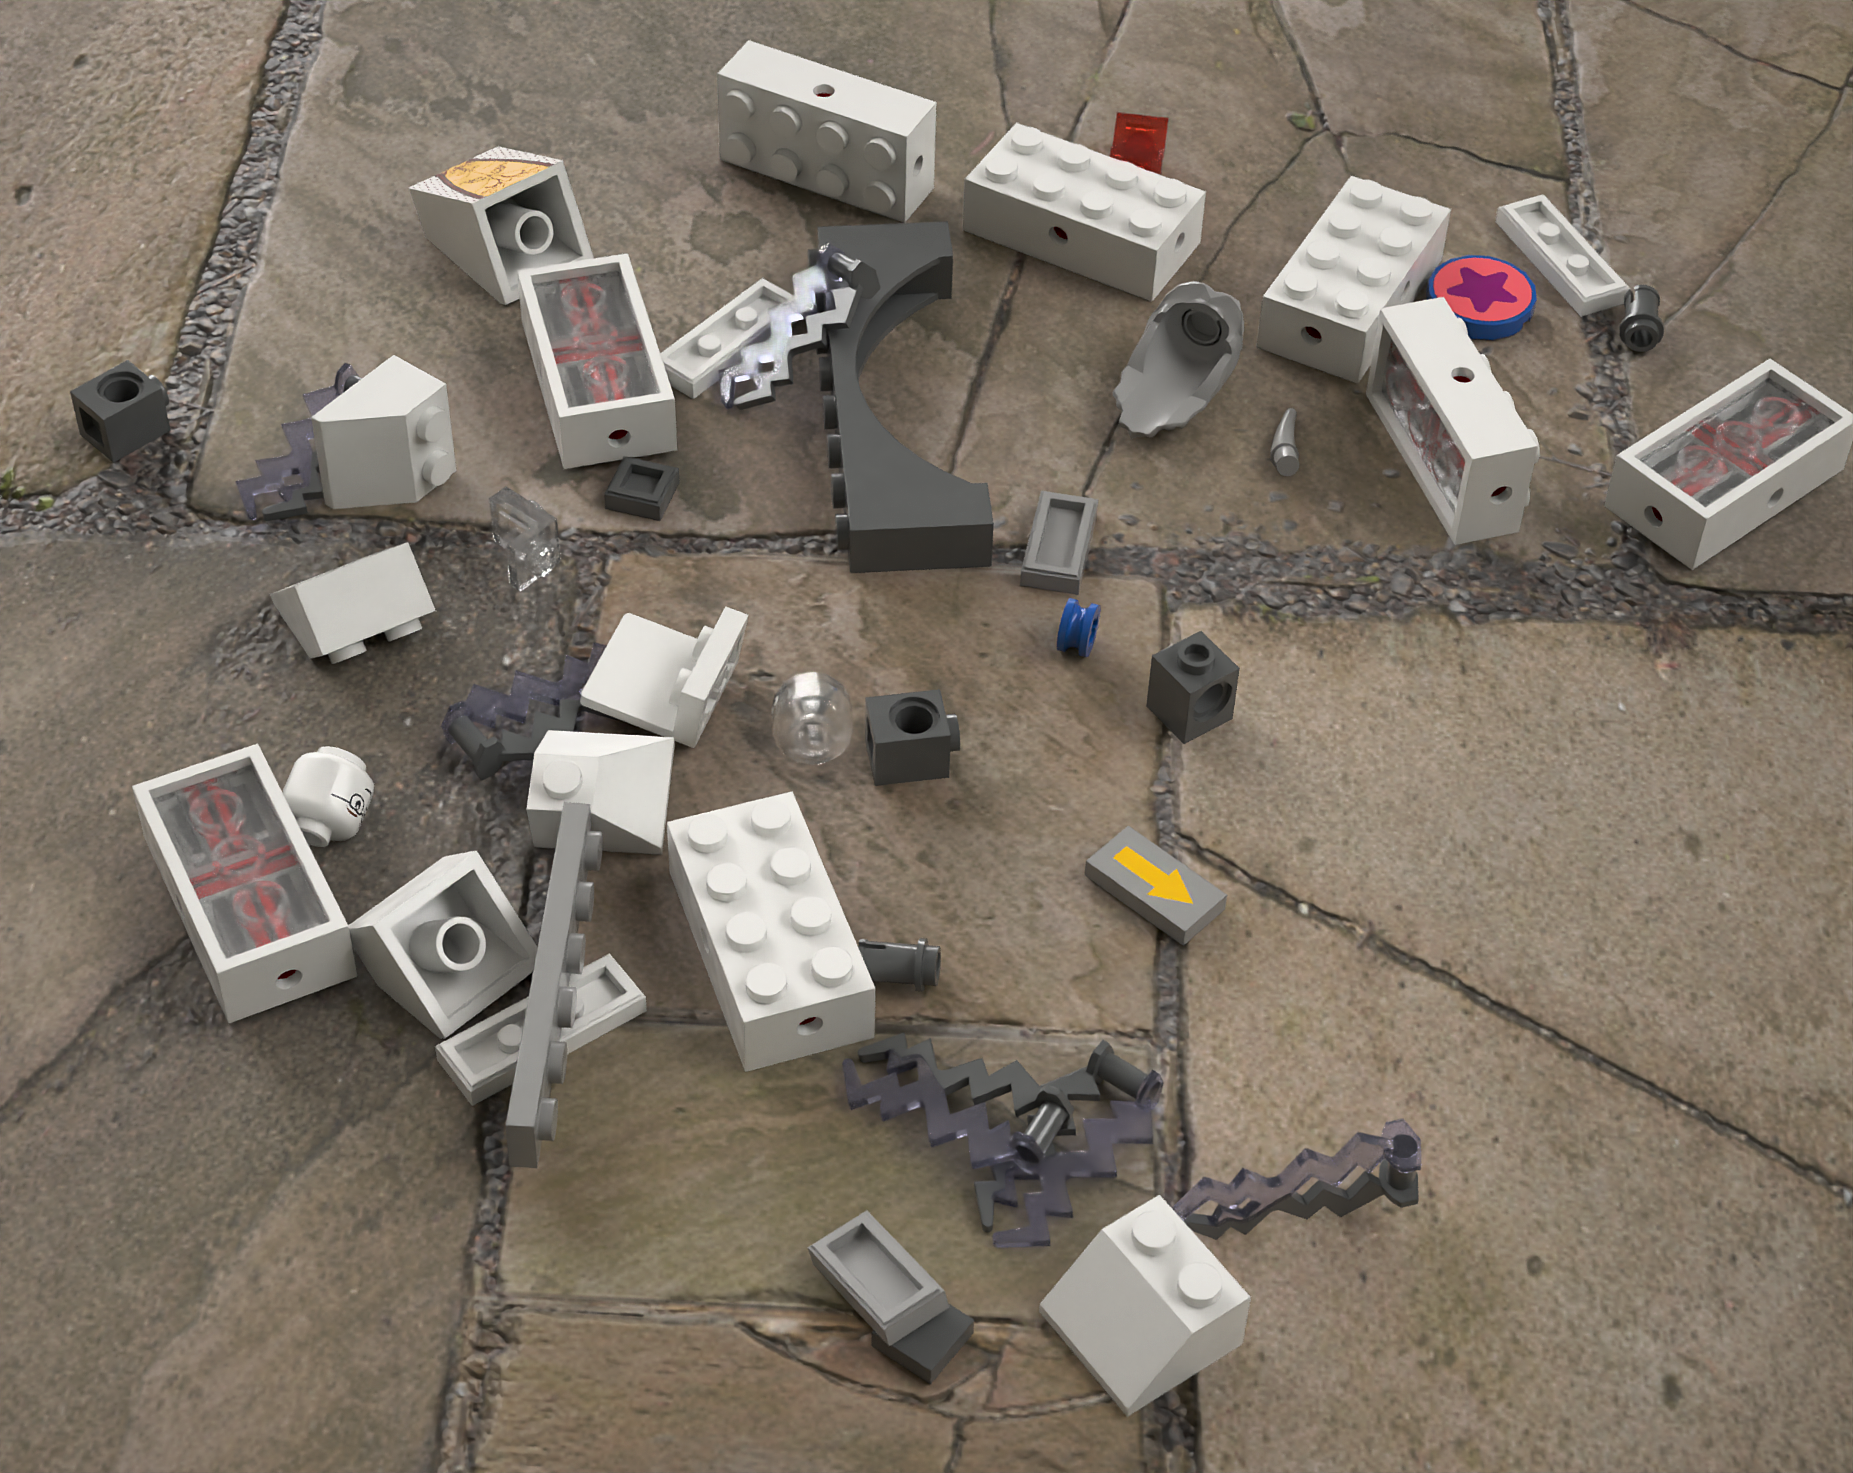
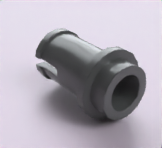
(1641, 326)
(902, 962)

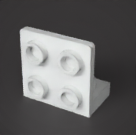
(664, 676)

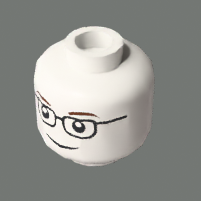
(328, 794)

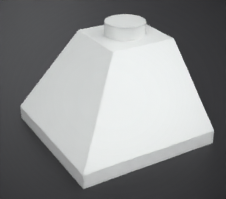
(616, 774)

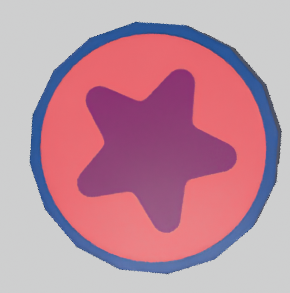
(1486, 294)

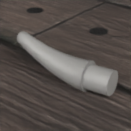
(1283, 449)

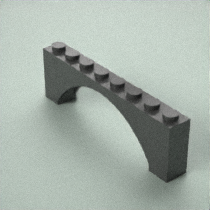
(893, 502)

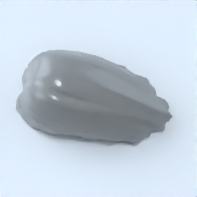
(1180, 359)

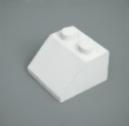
(385, 438)
(356, 602)
(445, 943)
(1147, 1306)

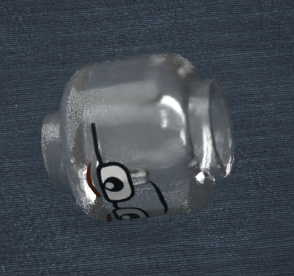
(812, 718)

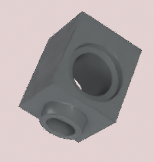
(121, 410)
(1192, 687)
(909, 737)

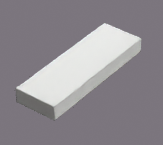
(1562, 255)
(715, 343)
(486, 1054)

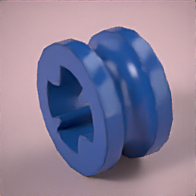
(1078, 627)

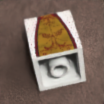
(502, 217)

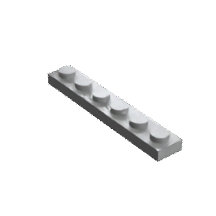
(551, 1001)

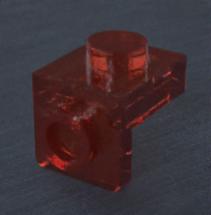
(1140, 140)

